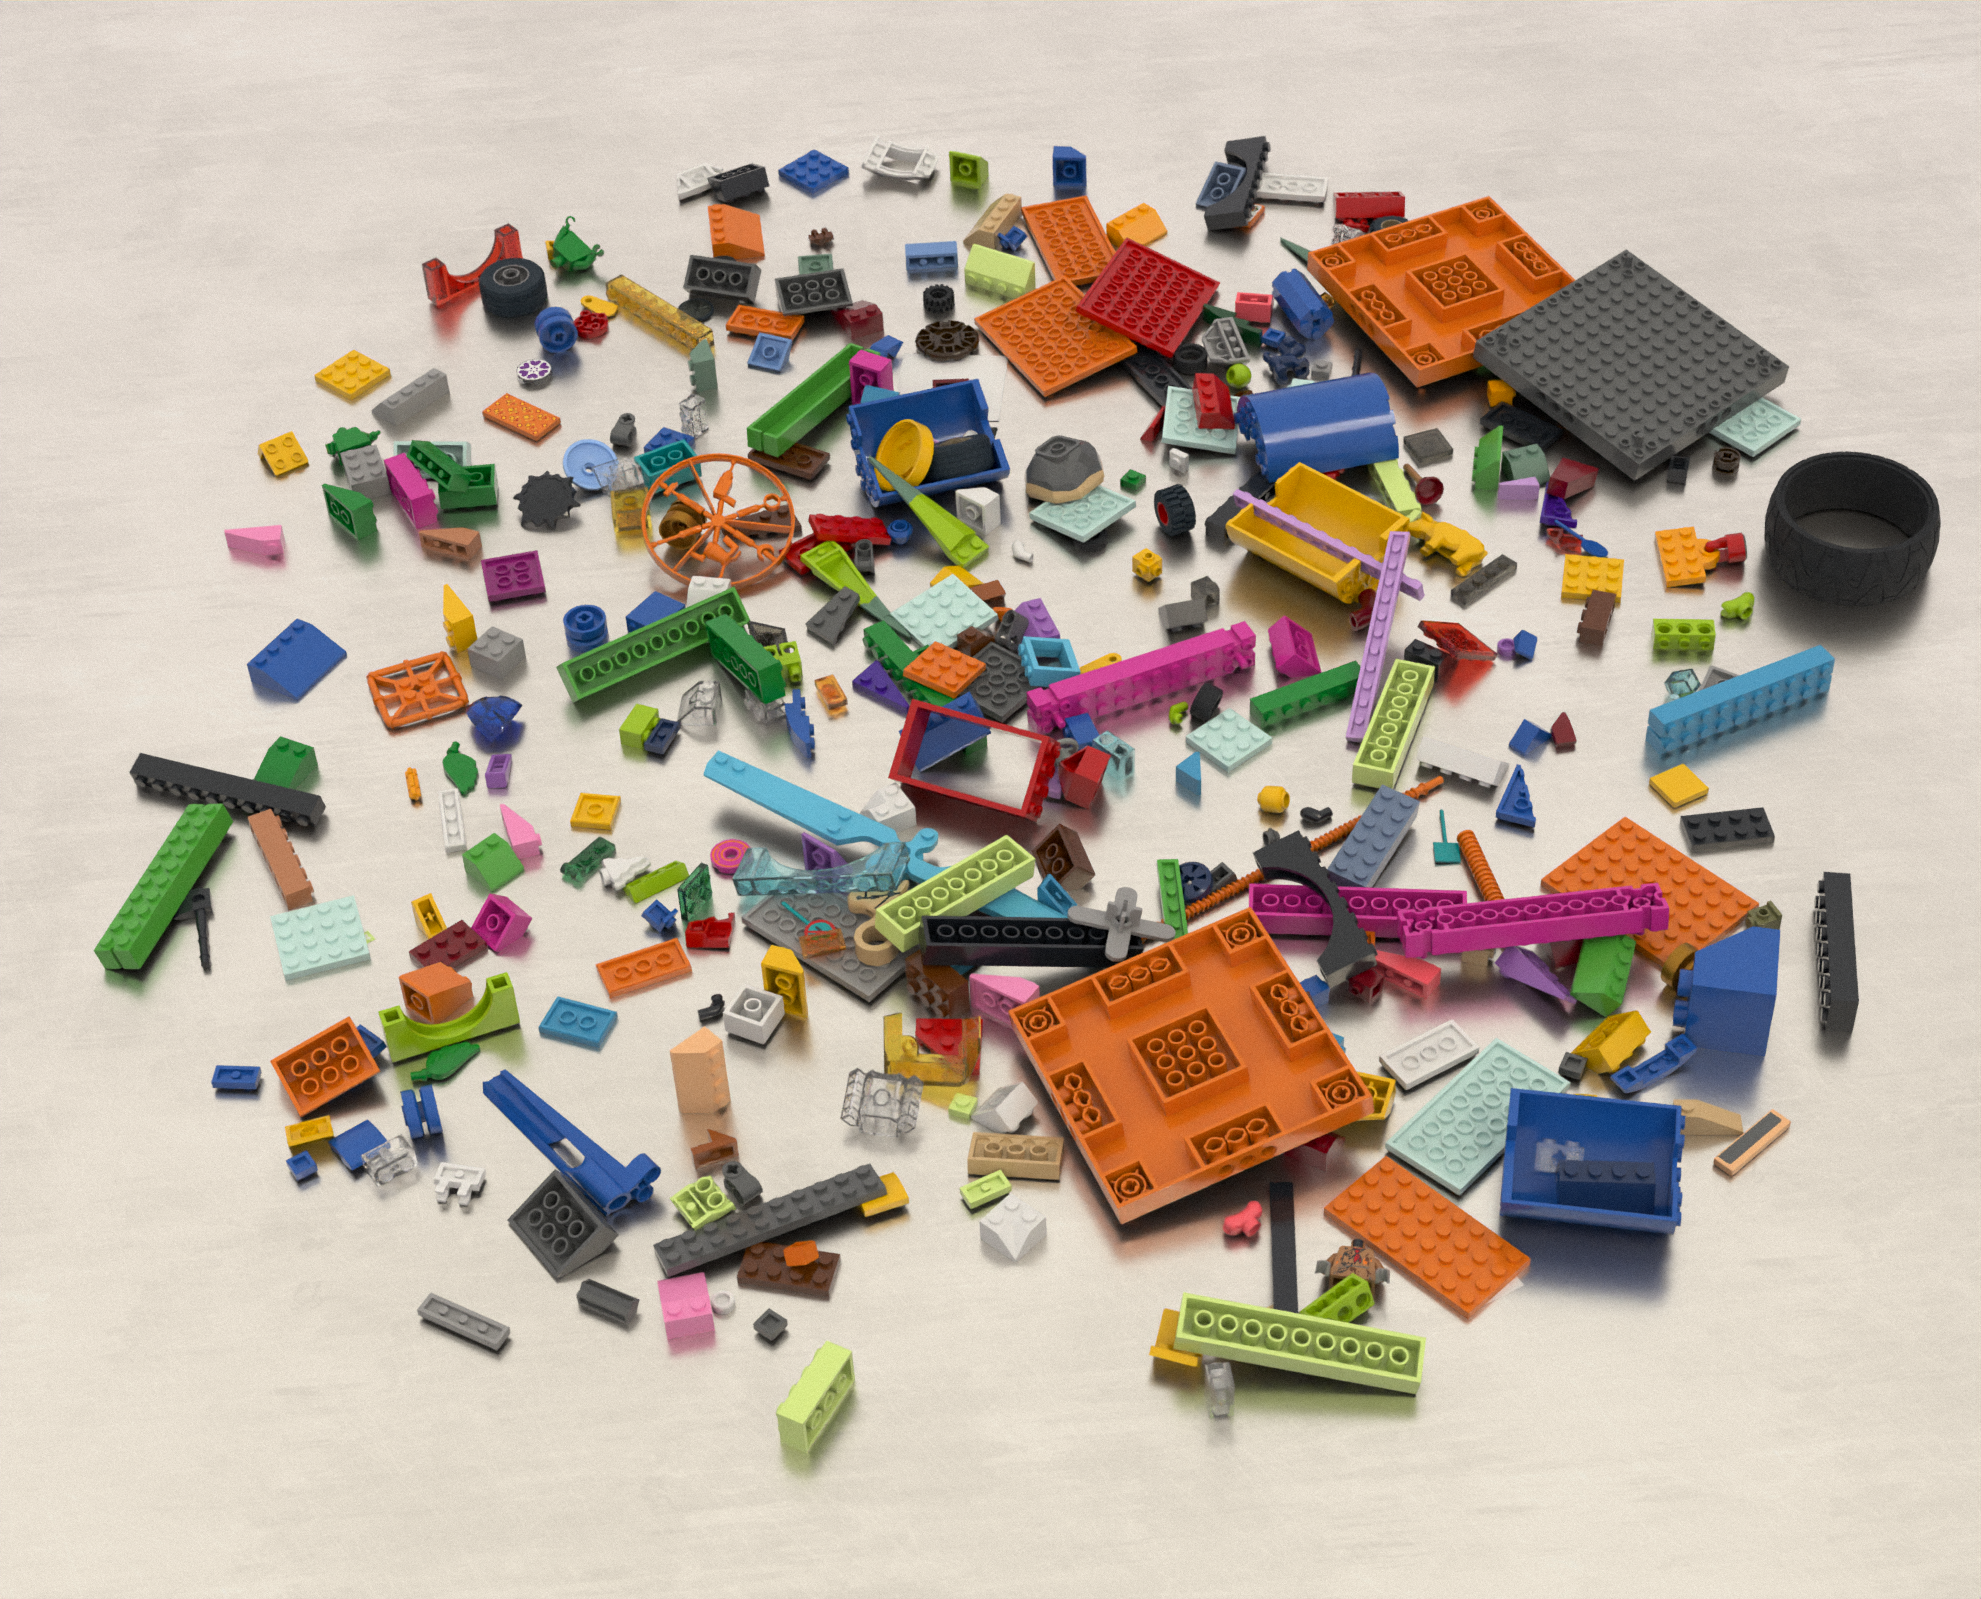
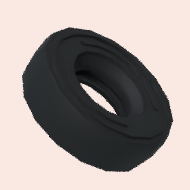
(1093, 545)

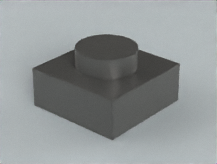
(1572, 1065)
(770, 1324)

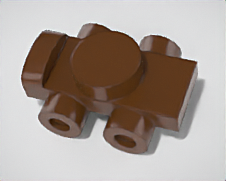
(820, 238)

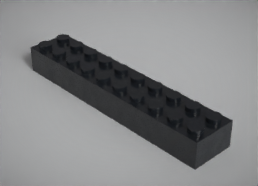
(1015, 942)

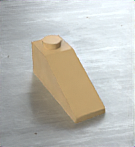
(1708, 1119)

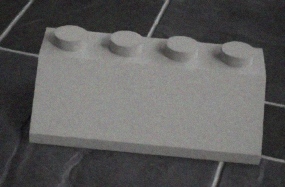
(413, 397)

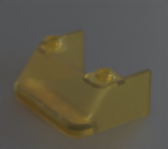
(903, 1055)

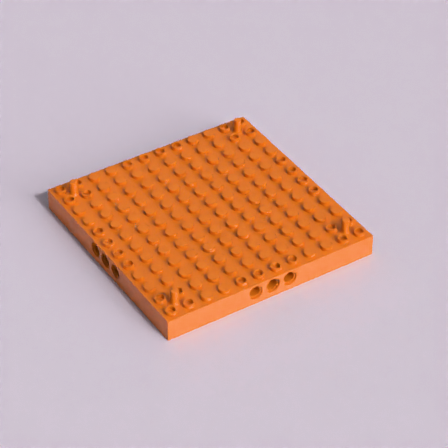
(1438, 284)
(1189, 1064)

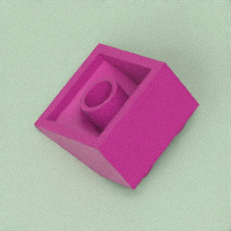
(500, 922)

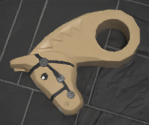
(866, 904)

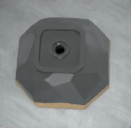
(1063, 470)

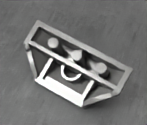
(1225, 344)

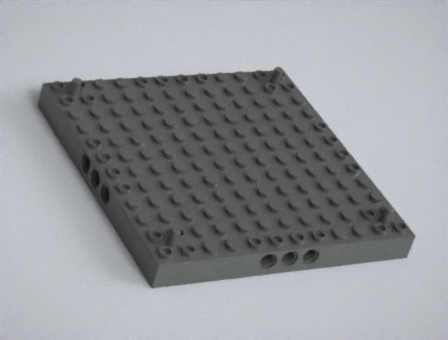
(1630, 363)

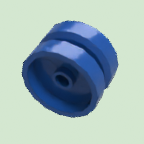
(556, 329)
(585, 628)
(423, 1111)

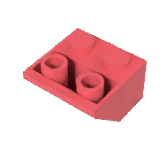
(1254, 307)

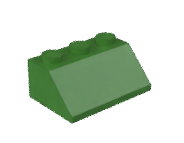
(1487, 460)

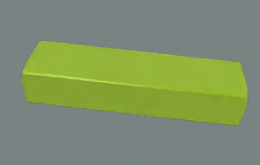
(656, 881)

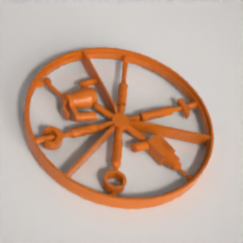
(718, 521)

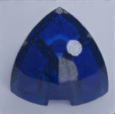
(492, 714)

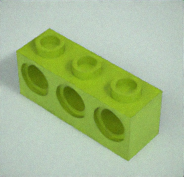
(1683, 634)
(1343, 1301)

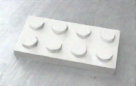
(1293, 187)
(1429, 1054)

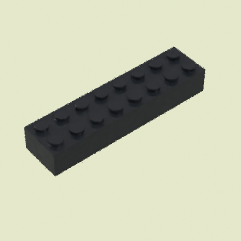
(1836, 952)

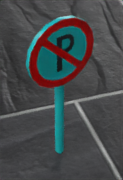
(812, 927)

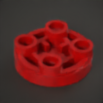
(591, 324)

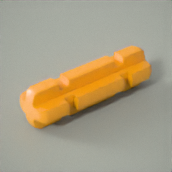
(413, 783)

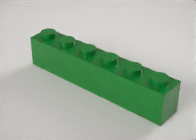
(1305, 694)

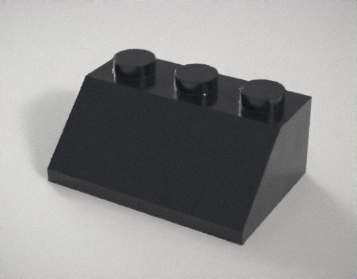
(739, 182)

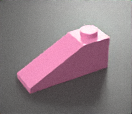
(259, 540)
(520, 834)

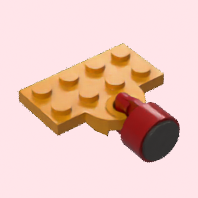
(1687, 558)

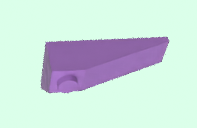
(1528, 968)

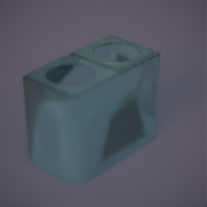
(1116, 767)

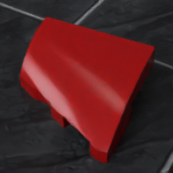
(710, 932)

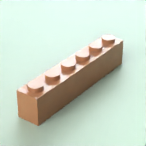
(280, 859)

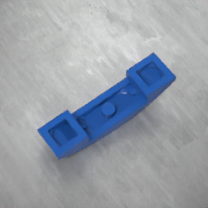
(1655, 1068)

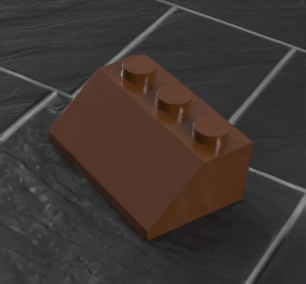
(1064, 858)

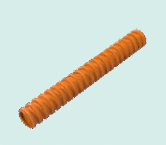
(1479, 866)

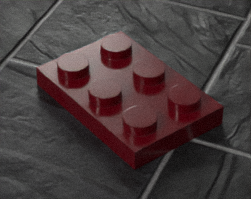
(449, 947)

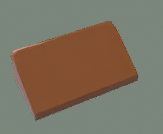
(989, 591)

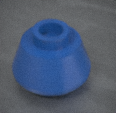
(900, 531)

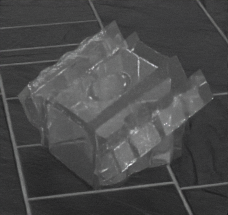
(881, 1102)

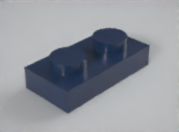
(662, 736)

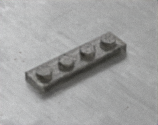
(1483, 579)

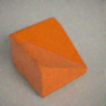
(801, 1253)

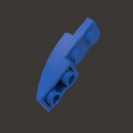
(799, 724)

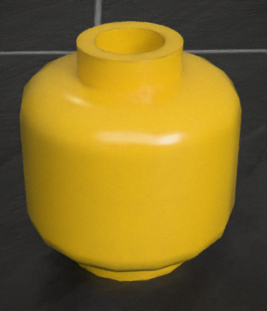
(1273, 799)

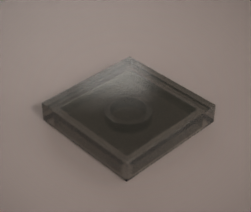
(1428, 445)

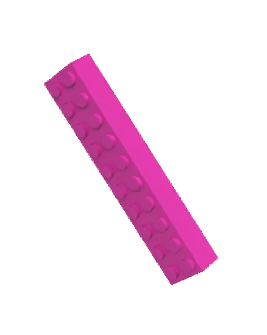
(1304, 912)

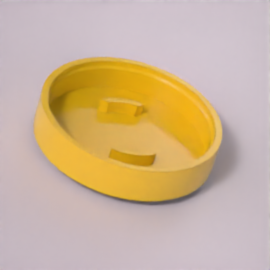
(906, 452)

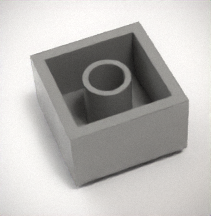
(496, 652)

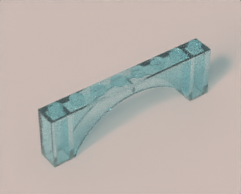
(875, 872)

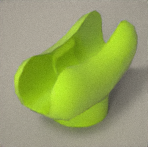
(1738, 607)

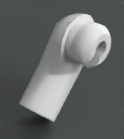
(1020, 553)

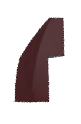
(1563, 732)

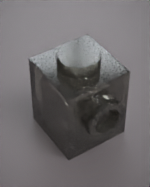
(1206, 589)

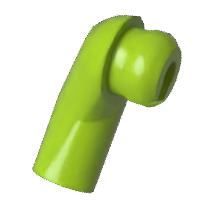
(1175, 710)

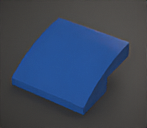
(356, 1142)

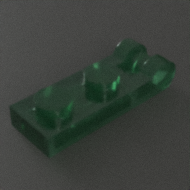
(588, 859)

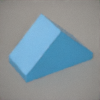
(1189, 773)
(1054, 896)

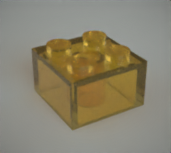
(627, 509)

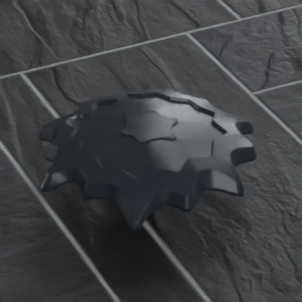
(546, 499)

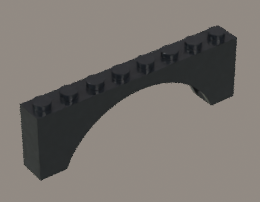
(1237, 207)
(1347, 948)

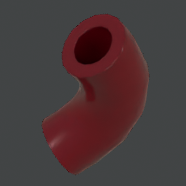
(1361, 618)

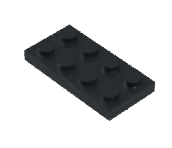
(1521, 426)
(1727, 829)

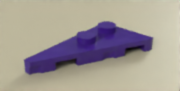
(1555, 509)
(879, 685)

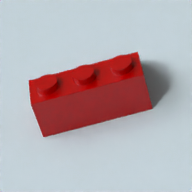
(1212, 402)

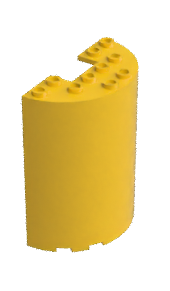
(1327, 508)

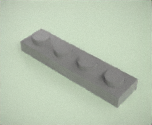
(463, 1321)

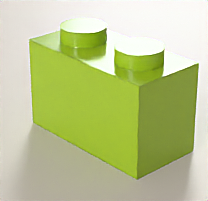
(638, 726)

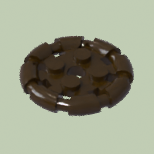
(947, 340)

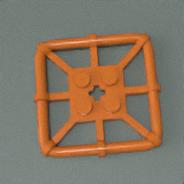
(407, 687)

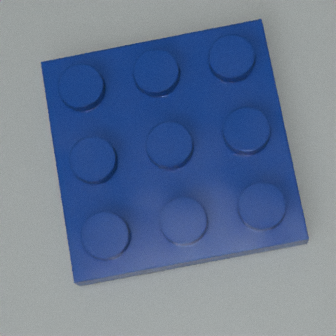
(813, 171)

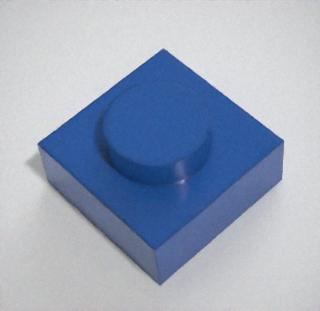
(1272, 337)
(301, 1165)

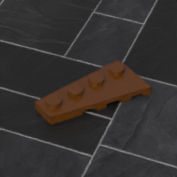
(779, 517)

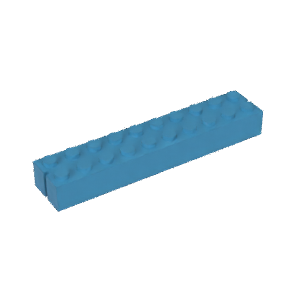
(1739, 699)

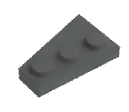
(832, 616)

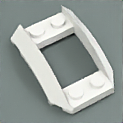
(880, 149)

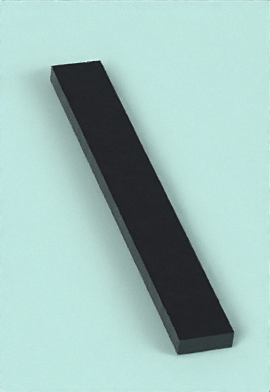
(1283, 1247)

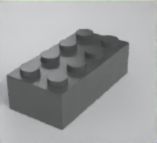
(722, 278)

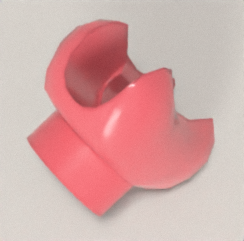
(1245, 1221)

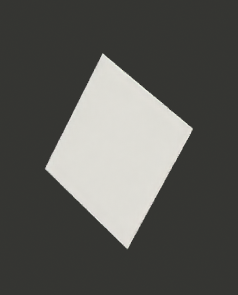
(919, 372)

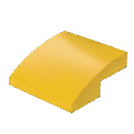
(895, 1196)

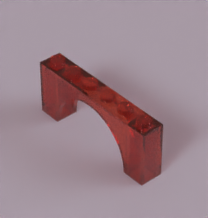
(444, 286)

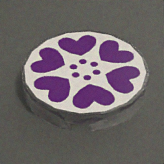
(534, 371)

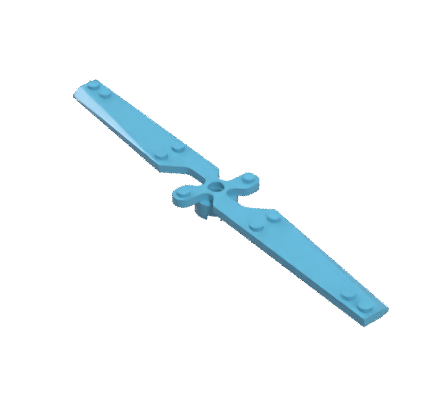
(845, 826)

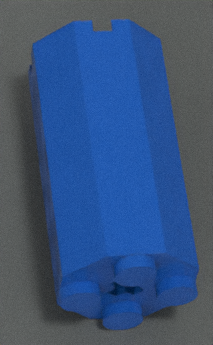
(1302, 304)

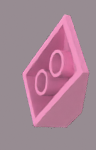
(999, 994)
(686, 1305)

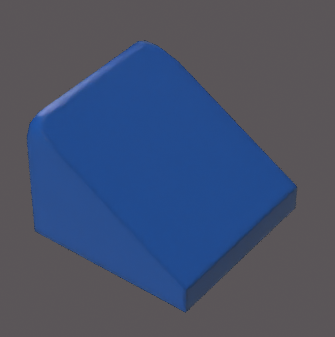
(1525, 644)

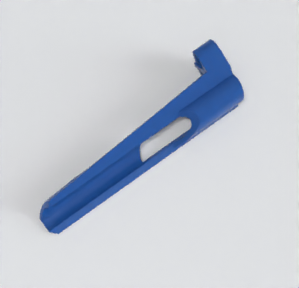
(600, 1175)

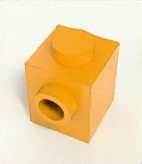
(1499, 391)

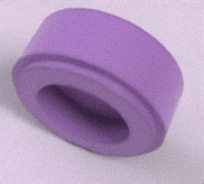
(1506, 647)

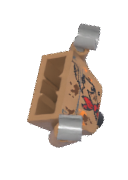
(1354, 1260)

